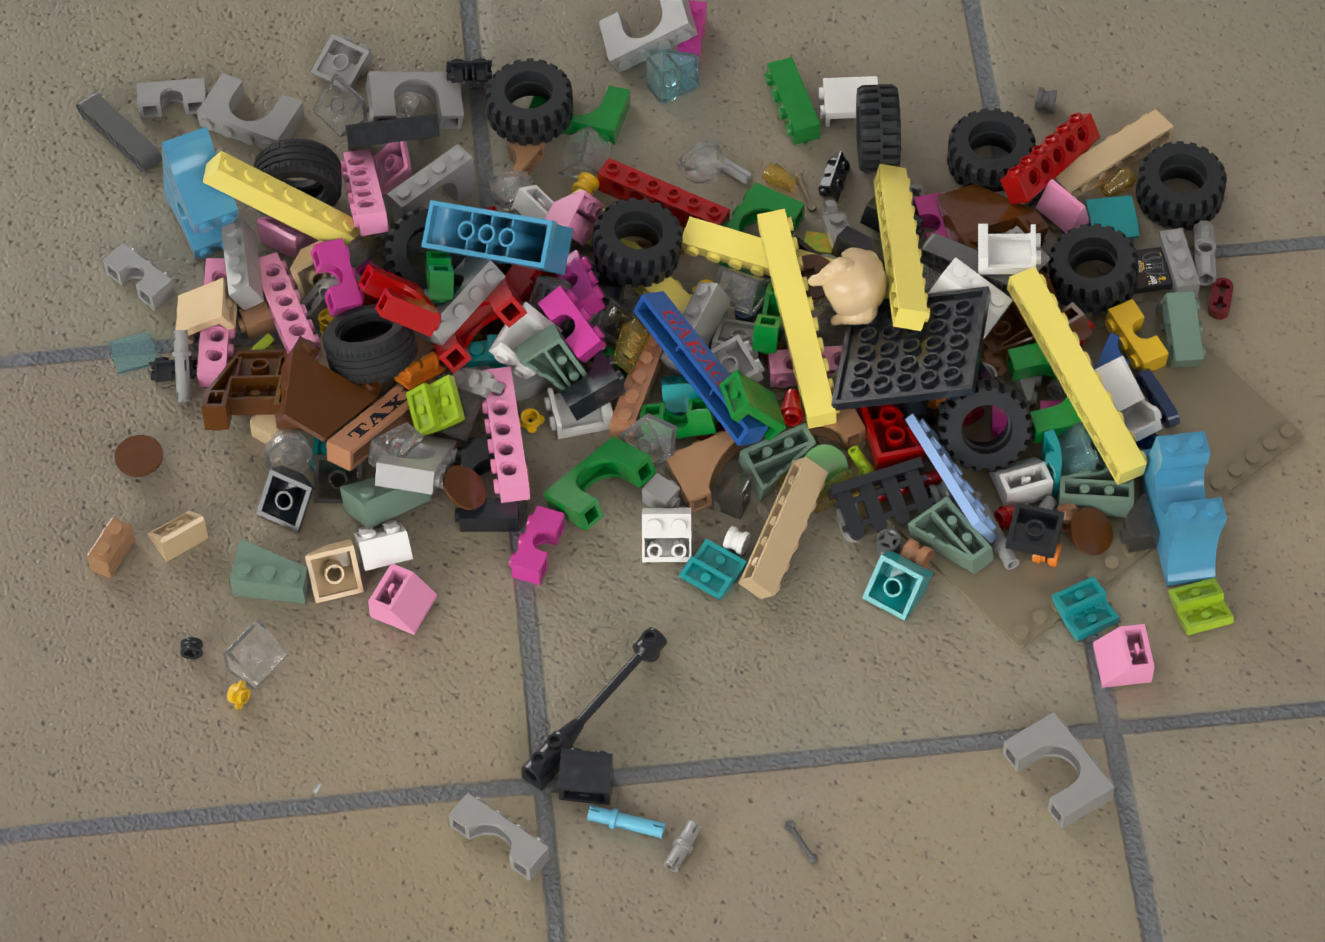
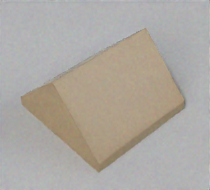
(179, 535)

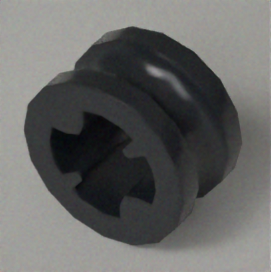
(191, 648)

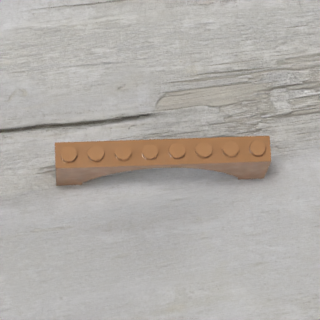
(700, 464)

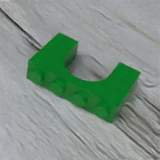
(605, 119)
(763, 200)
(1030, 362)
(611, 459)

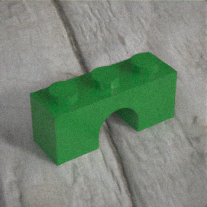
(439, 276)
(696, 421)

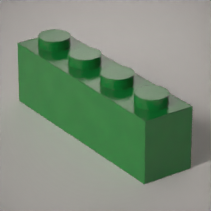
(792, 101)

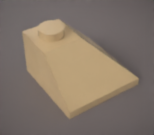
(304, 271)
(334, 571)

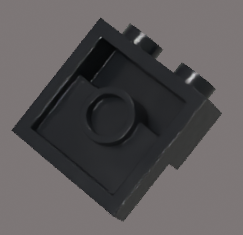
(1035, 530)

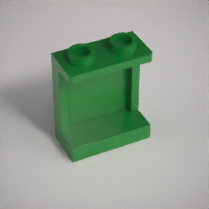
(747, 397)

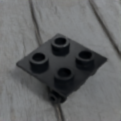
(476, 70)

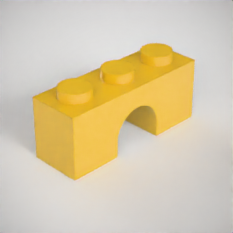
(1142, 353)

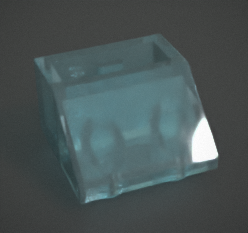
(672, 74)
(1077, 451)

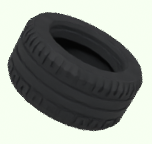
(304, 160)
(367, 346)

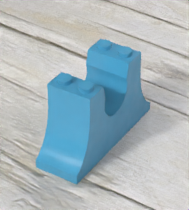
(196, 205)
(497, 236)
(1183, 515)

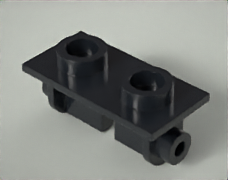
(837, 169)
(164, 368)

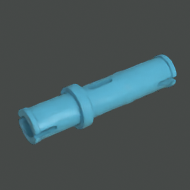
(626, 821)

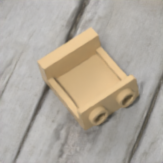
(206, 308)

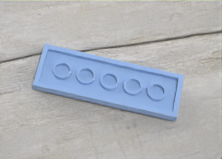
(951, 475)

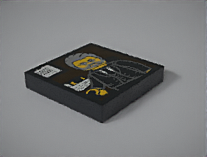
(1152, 271)

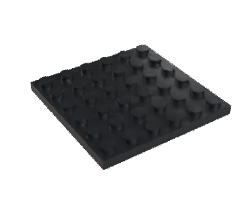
(909, 365)

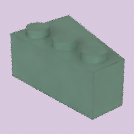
(1182, 329)
(551, 357)
(772, 459)
(1097, 491)
(377, 504)
(952, 536)
(268, 575)

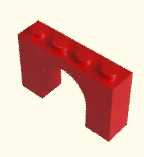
(400, 300)
(500, 303)

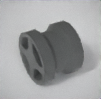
(1045, 99)
(939, 492)
(888, 537)

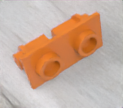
(420, 372)

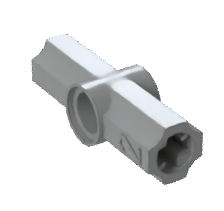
(1204, 252)

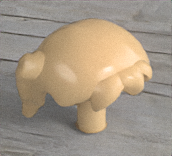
(853, 286)

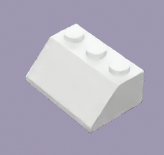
(960, 276)

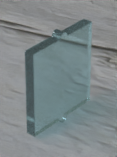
(133, 352)

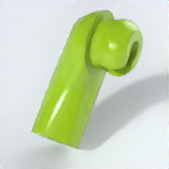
(860, 461)

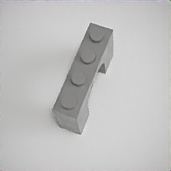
(625, 52)
(387, 86)
(218, 116)
(451, 170)
(477, 281)
(421, 469)
(1052, 739)

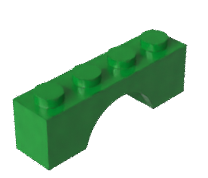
(768, 326)

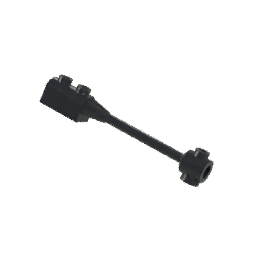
(546, 760)

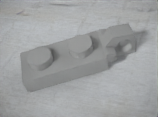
(833, 221)
(477, 382)

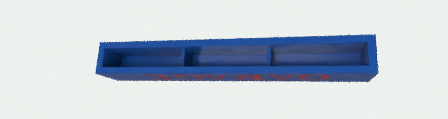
(694, 362)

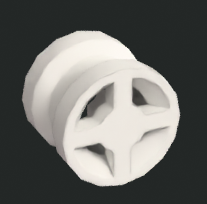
(736, 540)

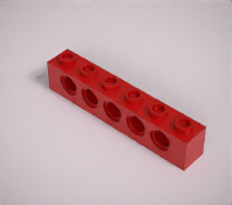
(1050, 158)
(626, 182)

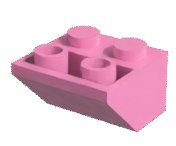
(577, 212)
(401, 599)
(1124, 657)

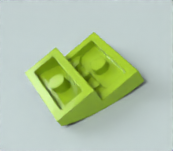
(435, 405)
(1200, 606)

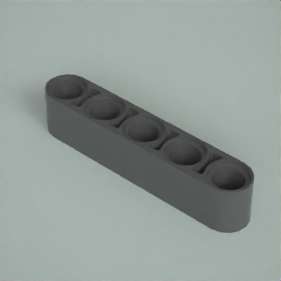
(119, 132)
(941, 251)

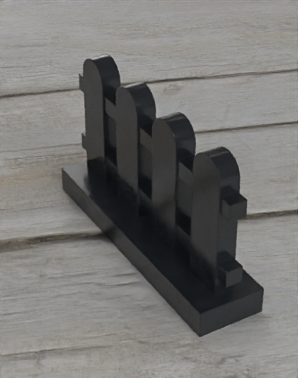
(869, 496)

